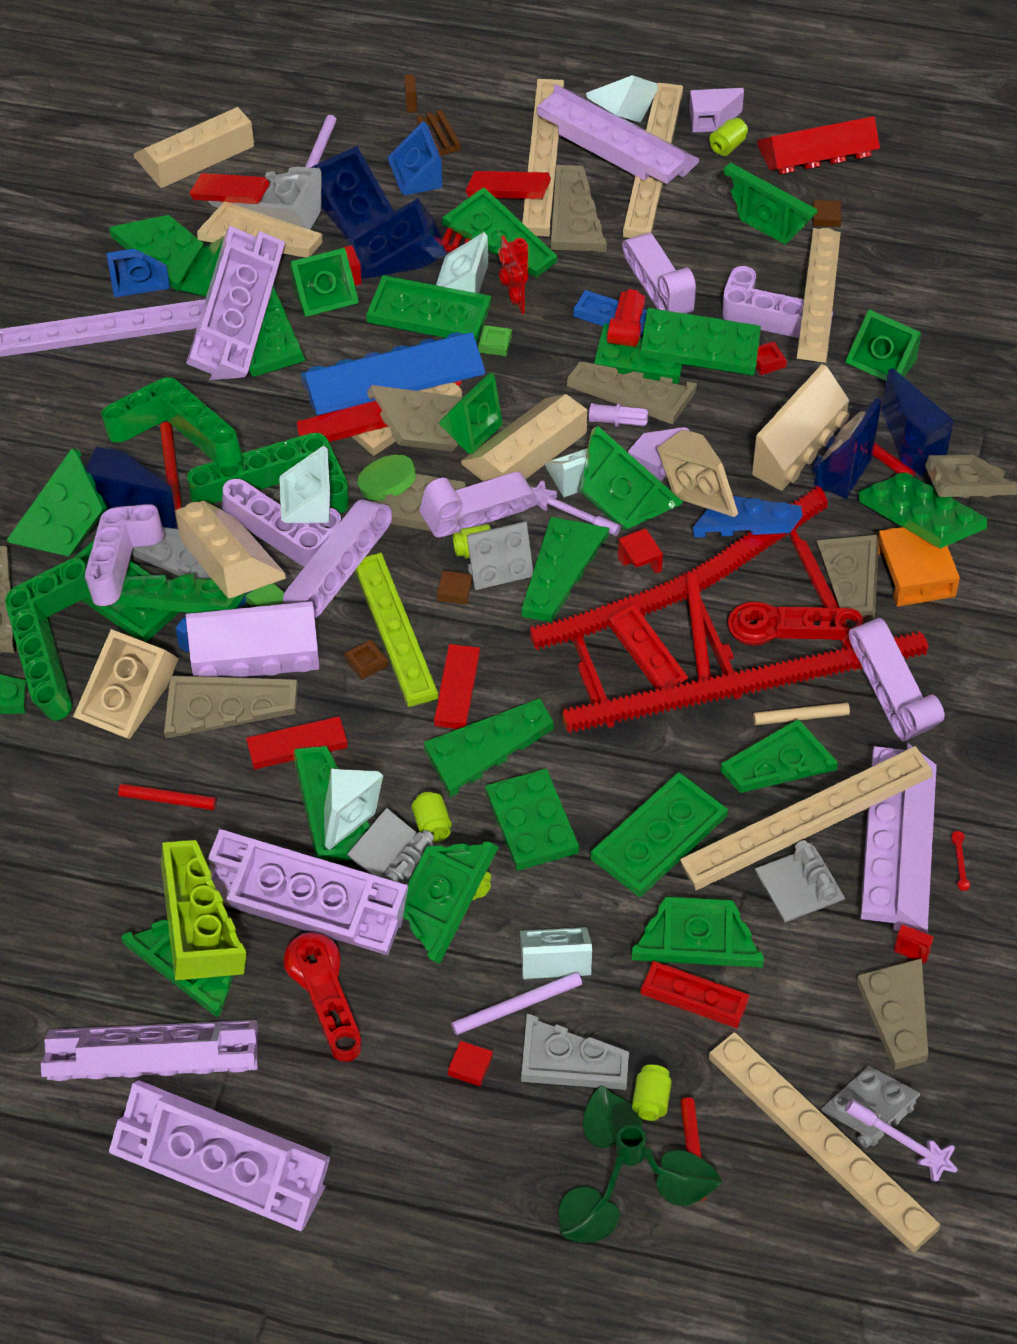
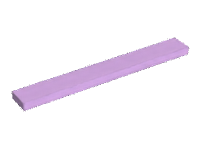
(100, 328)

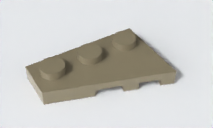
(853, 571)
(898, 1011)

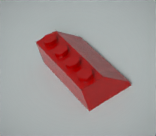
(819, 144)

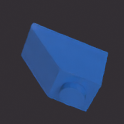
(136, 273)

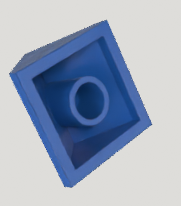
(417, 162)

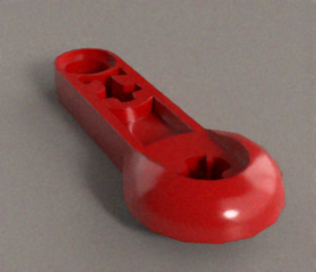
(788, 623)
(323, 988)

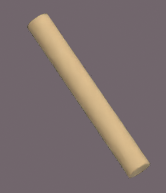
(802, 713)

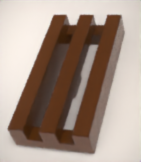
(433, 121)

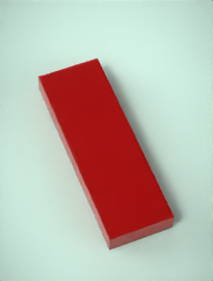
(510, 184)
(229, 188)
(344, 422)
(646, 648)
(457, 686)
(279, 745)
(695, 994)

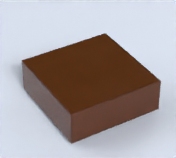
(410, 93)
(828, 213)
(454, 587)
(366, 659)

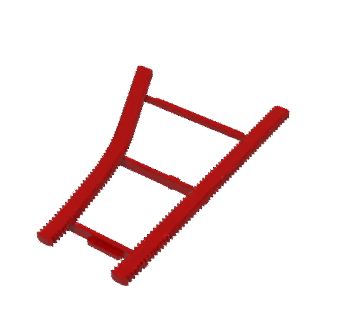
(731, 682)

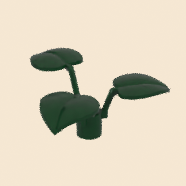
(610, 1121)

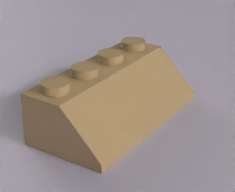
(197, 147)
(800, 429)
(530, 439)
(225, 549)

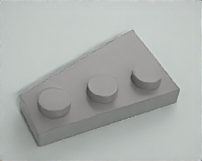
(171, 555)
(563, 1058)

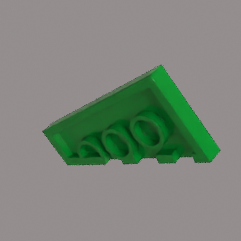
(477, 747)

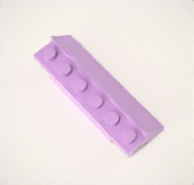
(614, 137)
(235, 304)
(899, 853)
(307, 892)
(150, 1050)
(220, 1155)

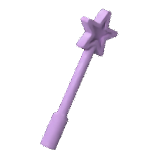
(549, 497)
(933, 1156)

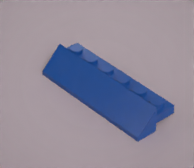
(404, 367)

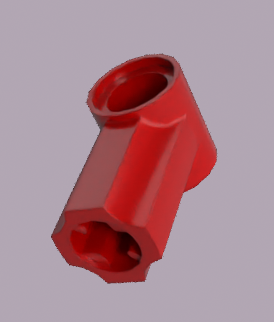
(626, 325)

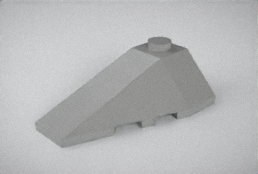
(290, 197)

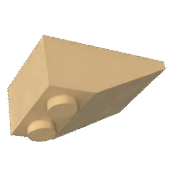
(696, 472)
(125, 684)

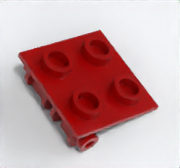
(514, 269)

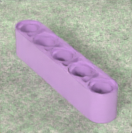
(339, 555)

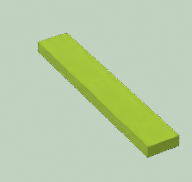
(395, 631)

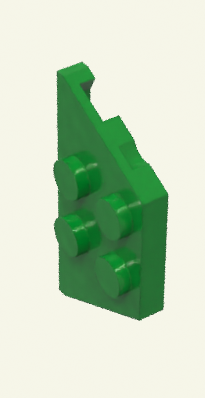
(767, 206)
(164, 241)
(621, 484)
(62, 511)
(443, 891)
(698, 934)
(155, 949)

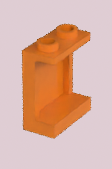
(917, 567)

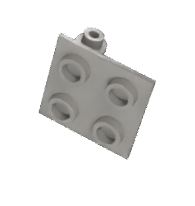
(500, 555)
(391, 848)
(799, 883)
(877, 1093)

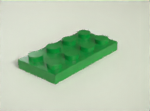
(427, 308)
(700, 341)
(922, 510)
(137, 621)
(659, 834)

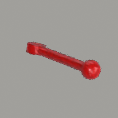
(957, 839)

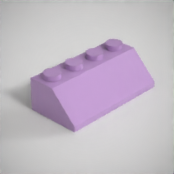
(253, 641)

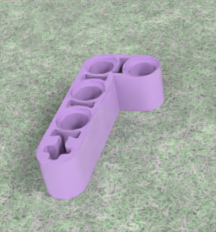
(666, 287)
(757, 307)
(246, 502)
(474, 505)
(116, 536)
(893, 681)

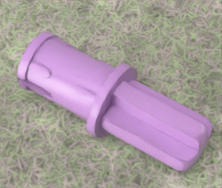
(618, 415)

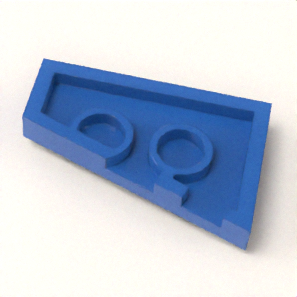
(752, 515)

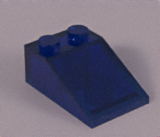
(351, 193)
(399, 242)
(914, 423)
(849, 452)
(128, 483)

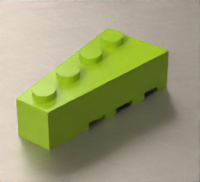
(198, 924)

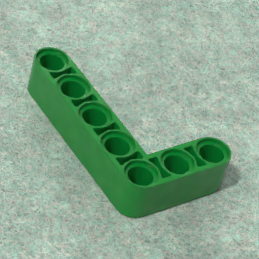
(173, 402)
(263, 469)
(28, 611)

